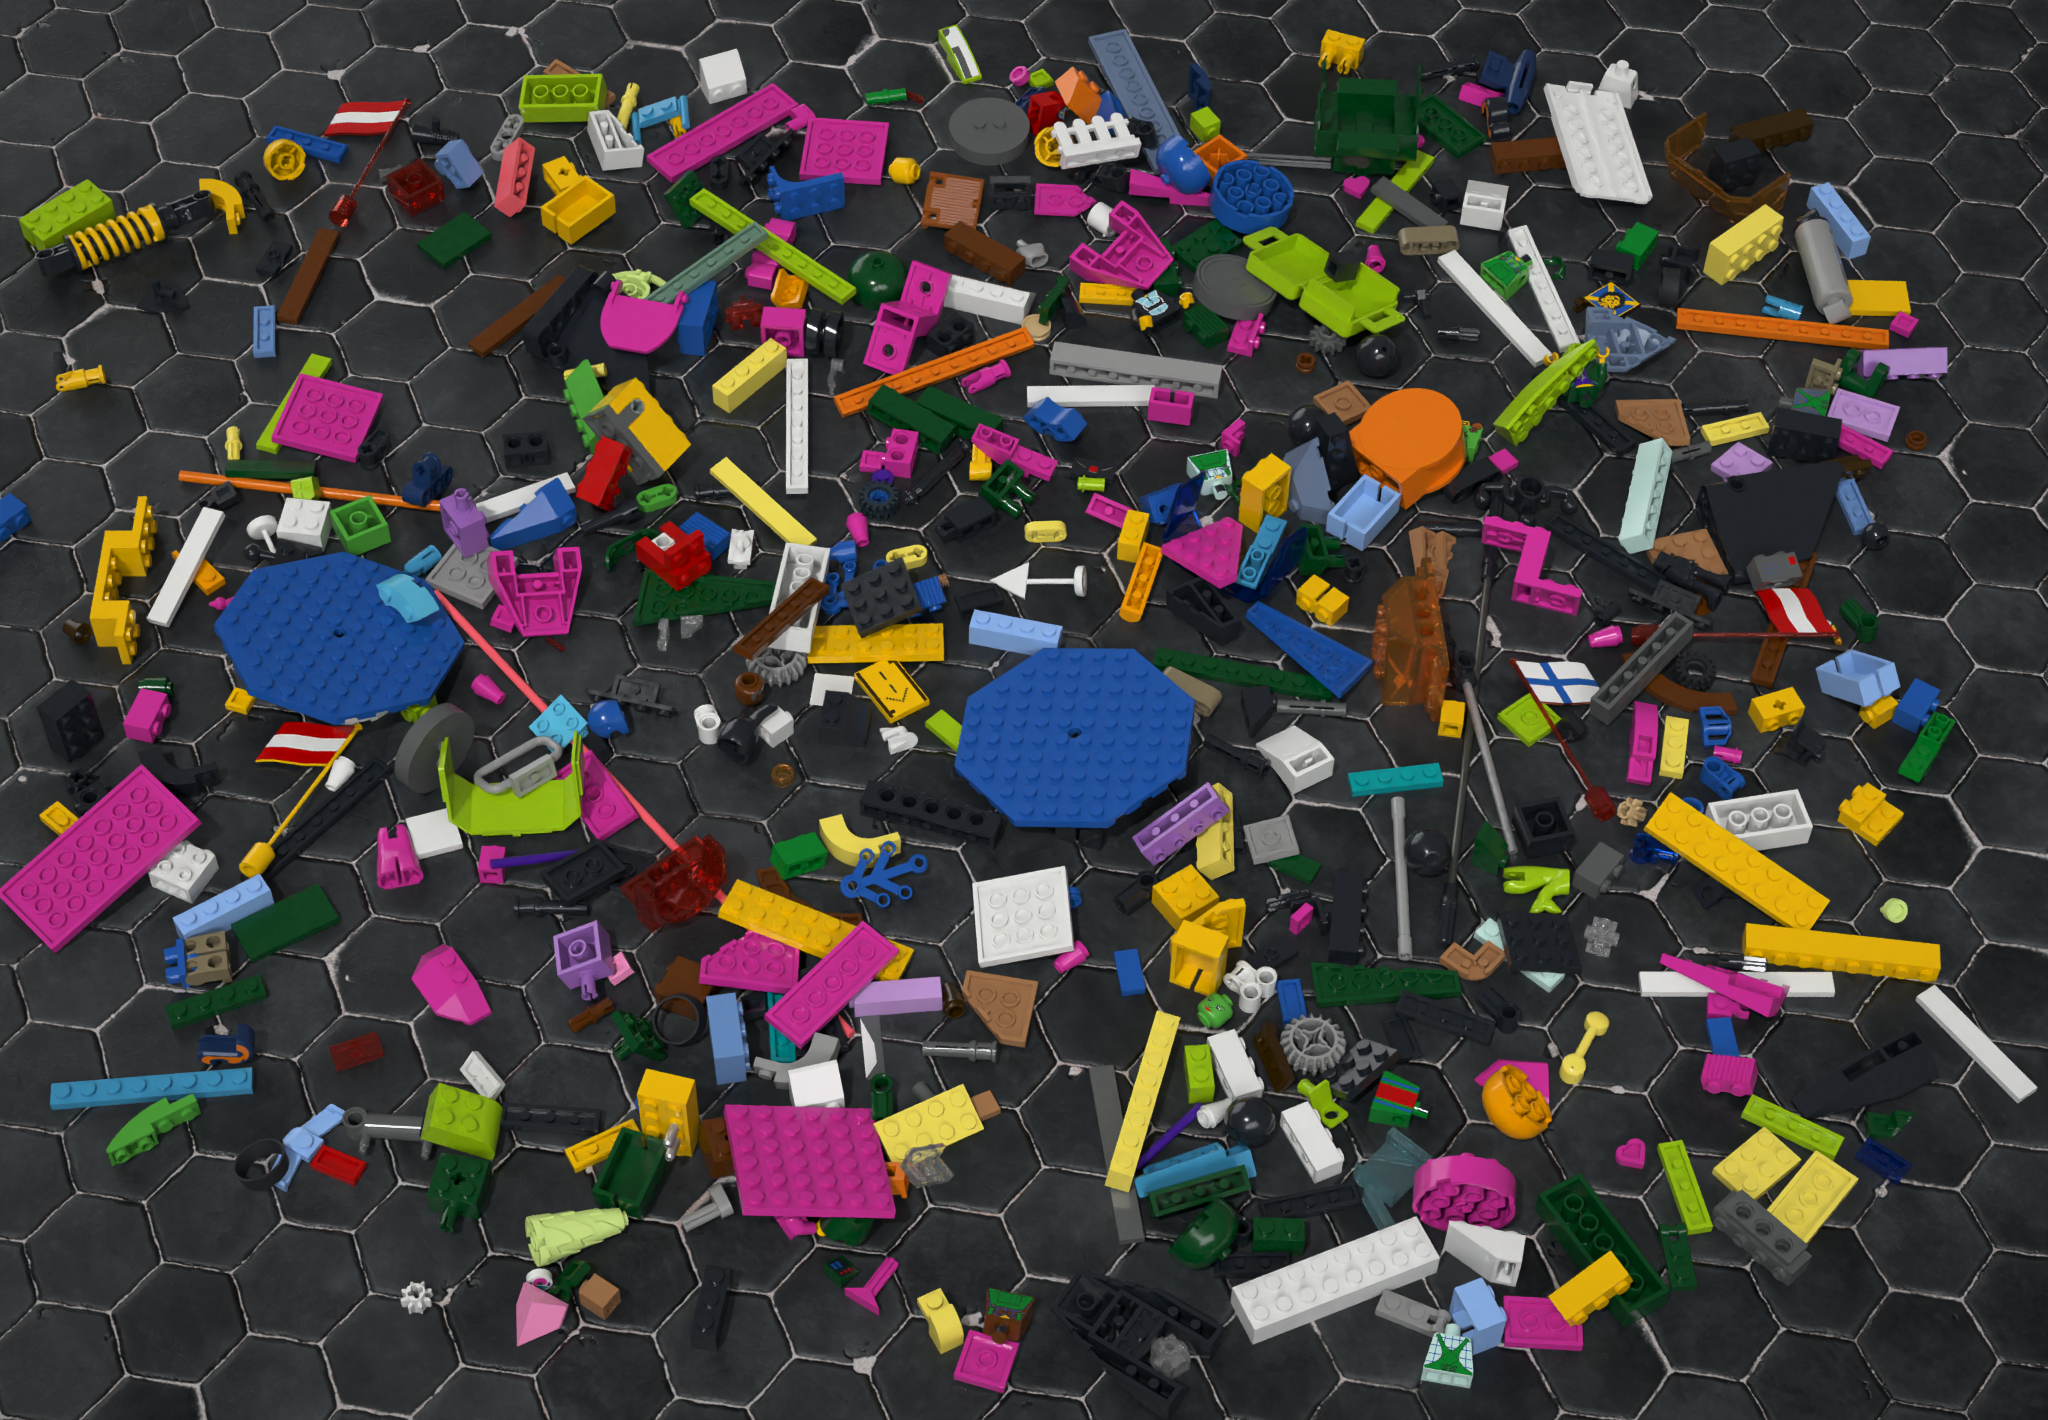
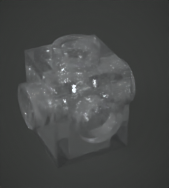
(1601, 936)
(1170, 1356)

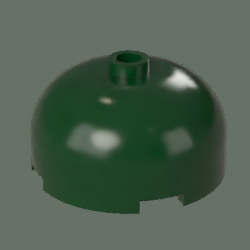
(877, 278)
(1206, 1236)

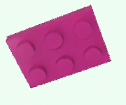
(1538, 1325)

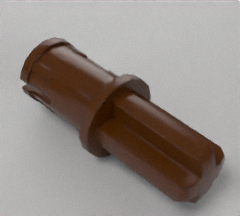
(590, 1015)

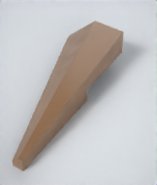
(1438, 547)

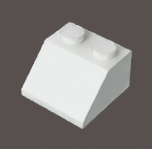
(722, 76)
(816, 1086)

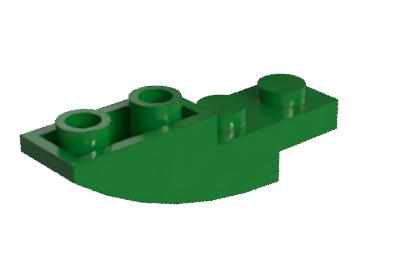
(1927, 747)

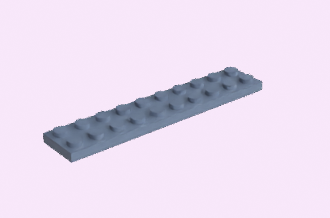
(1133, 86)

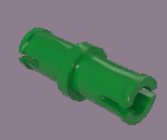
(886, 96)

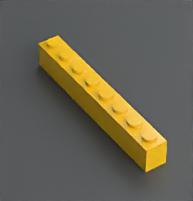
(1842, 952)

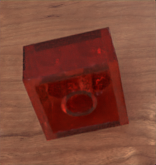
(415, 187)

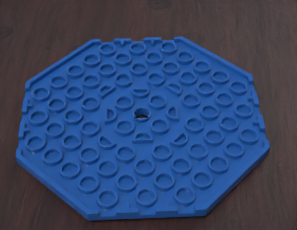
(287, 648)
(1129, 744)

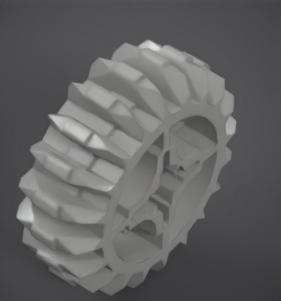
(778, 666)
(1307, 1033)

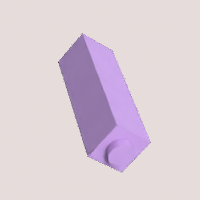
(898, 997)

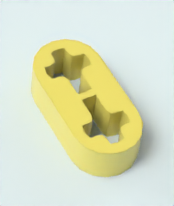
(1045, 531)
(908, 554)

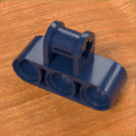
(428, 480)

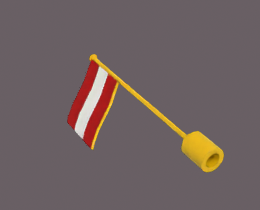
(304, 746)

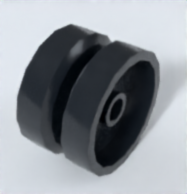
(824, 332)

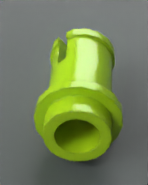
(1090, 484)

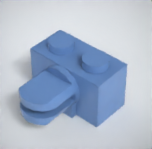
(458, 164)

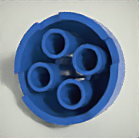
(1181, 166)

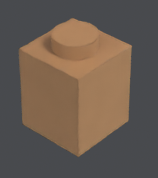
(599, 1296)

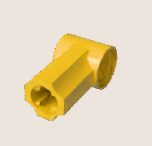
(980, 466)

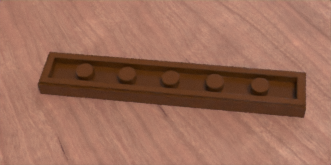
(308, 276)
(513, 320)
(781, 619)

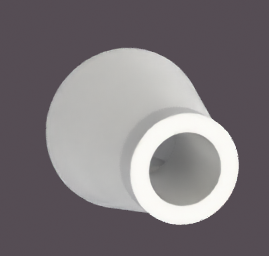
(340, 773)
(1213, 1113)

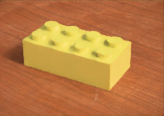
(1743, 244)

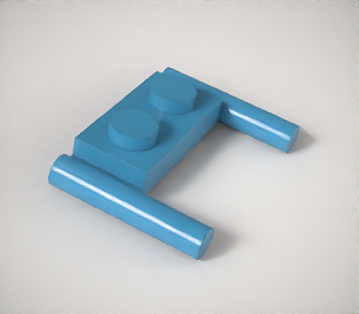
(658, 113)

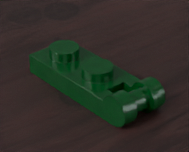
(1053, 300)
(1677, 1257)

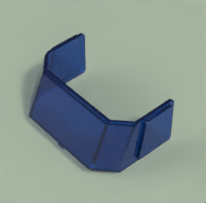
(1183, 520)

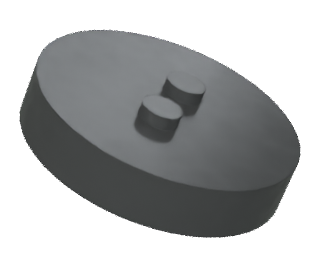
(989, 131)
(1230, 289)
(420, 750)

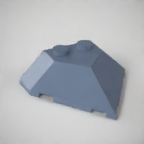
(1626, 339)
(1308, 483)

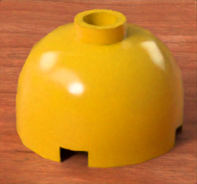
(1047, 147)
(284, 159)

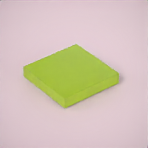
(1527, 720)

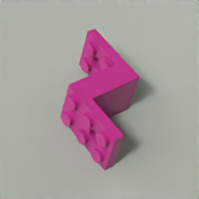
(909, 318)
(1534, 547)

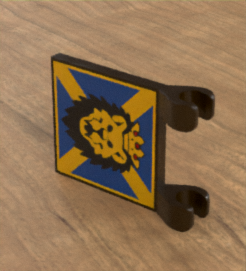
(1608, 296)

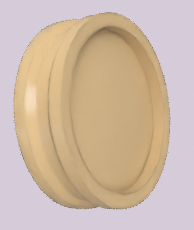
(1036, 330)

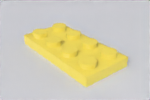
(934, 1121)
(1812, 1196)

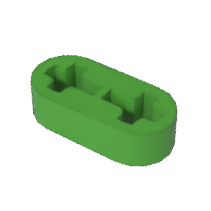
(657, 498)

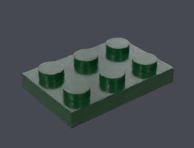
(1204, 242)

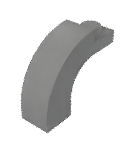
(822, 1049)

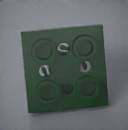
(679, 199)
(637, 1037)

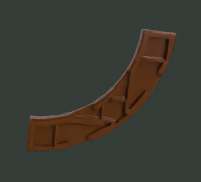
(1685, 698)
(771, 881)

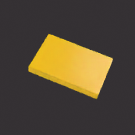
(1879, 298)

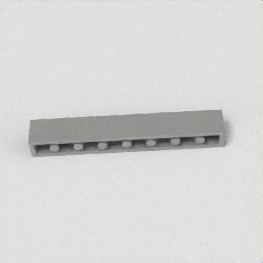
(1135, 369)

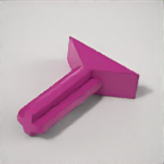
(866, 1295)

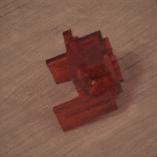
(670, 889)

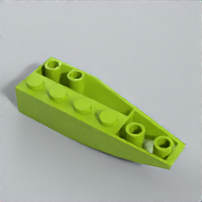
(1542, 393)

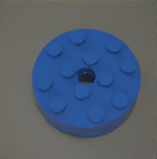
(1250, 196)

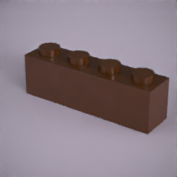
(1526, 155)
(984, 253)

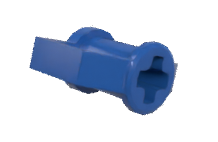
(1714, 726)

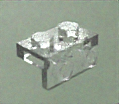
(925, 1166)

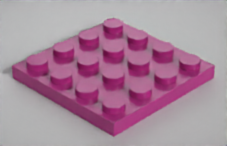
(845, 147)
(327, 417)

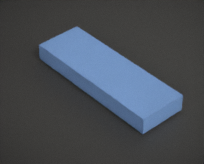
(264, 331)
(1853, 506)

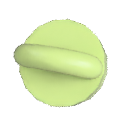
(1894, 910)

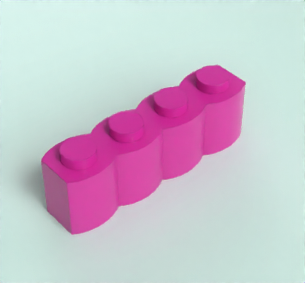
(763, 269)

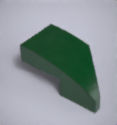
(1886, 1126)

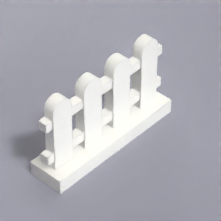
(1099, 151)

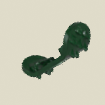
(616, 549)

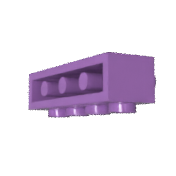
(1905, 361)
(1181, 824)

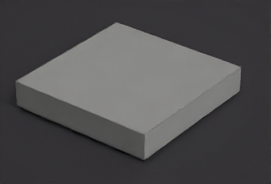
(1271, 839)

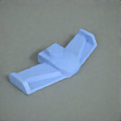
(306, 1141)

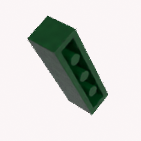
(958, 412)
(905, 414)
(1197, 1190)

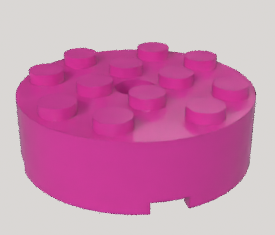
(1464, 1190)

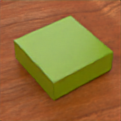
(1040, 79)

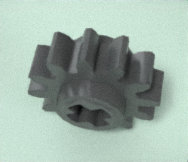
(1326, 340)

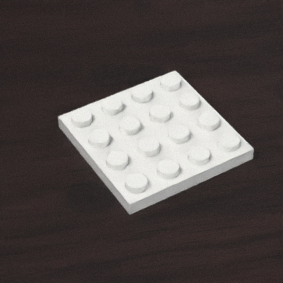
(1023, 917)

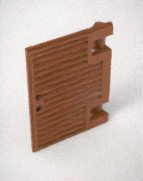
(952, 201)

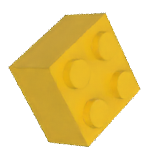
(1183, 897)

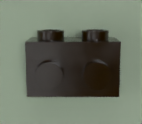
(1853, 466)

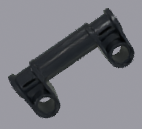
(1114, 176)

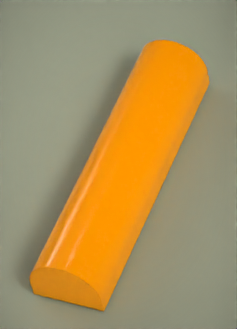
(1140, 583)

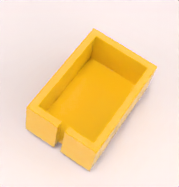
(578, 209)
(1197, 949)

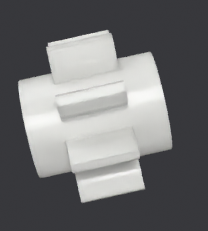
(410, 1297)

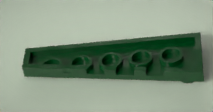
(1362, 985)

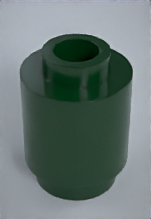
(157, 684)

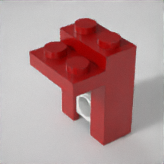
(675, 555)

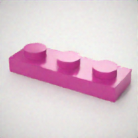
(1864, 447)

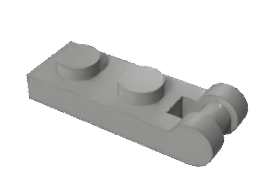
(1412, 1314)

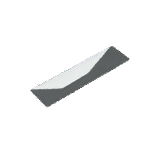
(872, 1045)

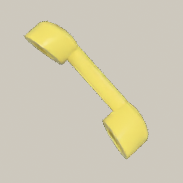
(1574, 1064)

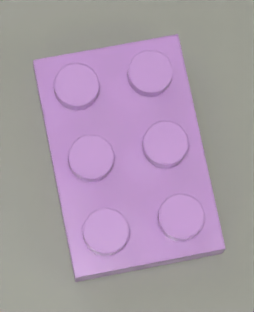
(1864, 414)

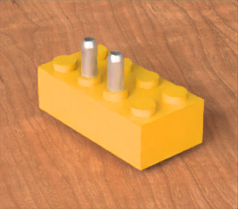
(669, 1111)

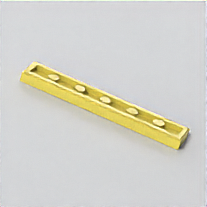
(761, 503)

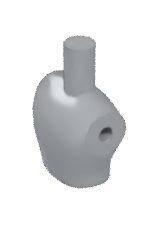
(1034, 253)

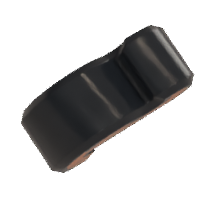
(1497, 118)

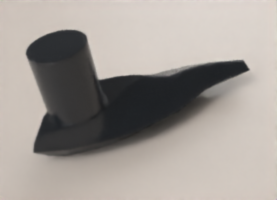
(1503, 241)

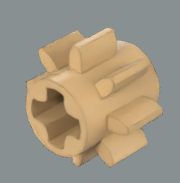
(1631, 812)

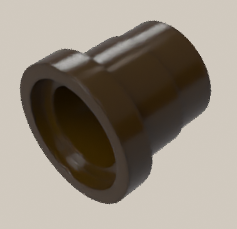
(77, 631)

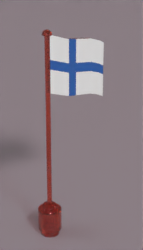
(1565, 685)

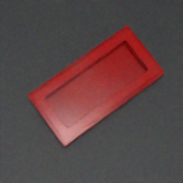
(338, 1165)

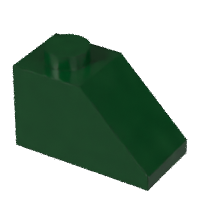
(1489, 850)

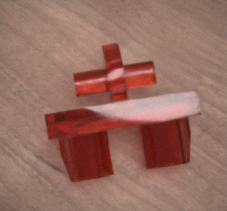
(744, 310)

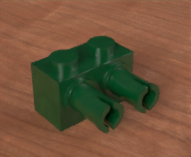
(1004, 482)
(1315, 552)

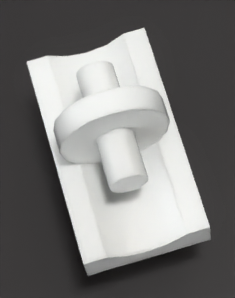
(740, 548)

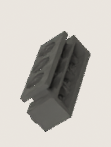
(1762, 1236)

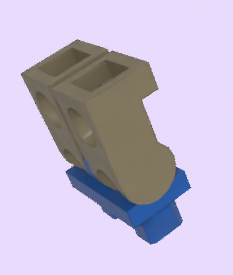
(199, 960)

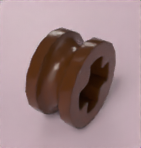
(1302, 363)

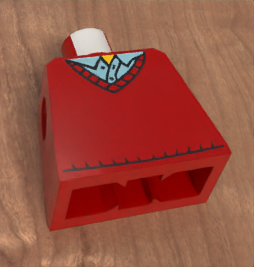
(1045, 111)

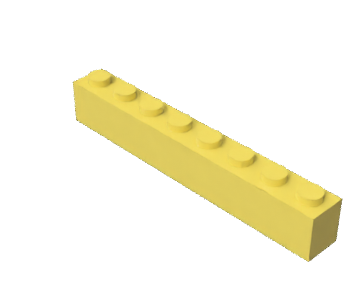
(1142, 1101)

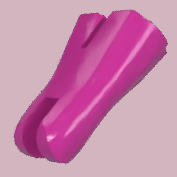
(397, 859)

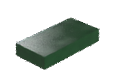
(1298, 867)

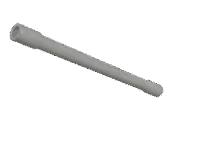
(1404, 940)

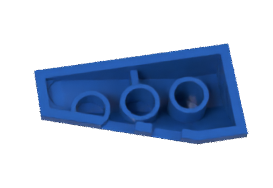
(544, 516)

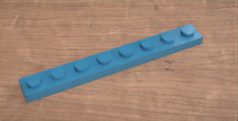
(151, 1088)

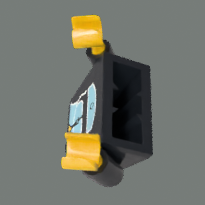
(1156, 310)

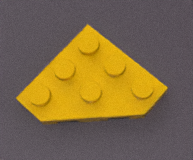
(1224, 917)

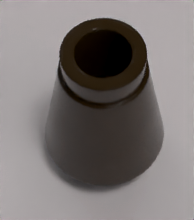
(952, 1001)

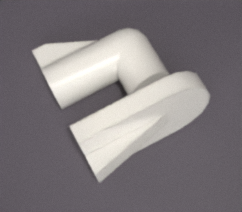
(898, 738)

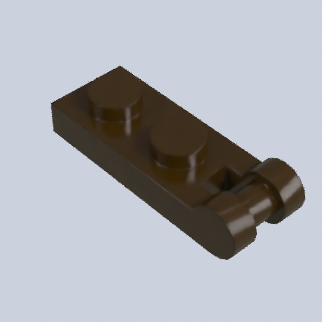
(1273, 1058)

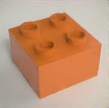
(1218, 153)

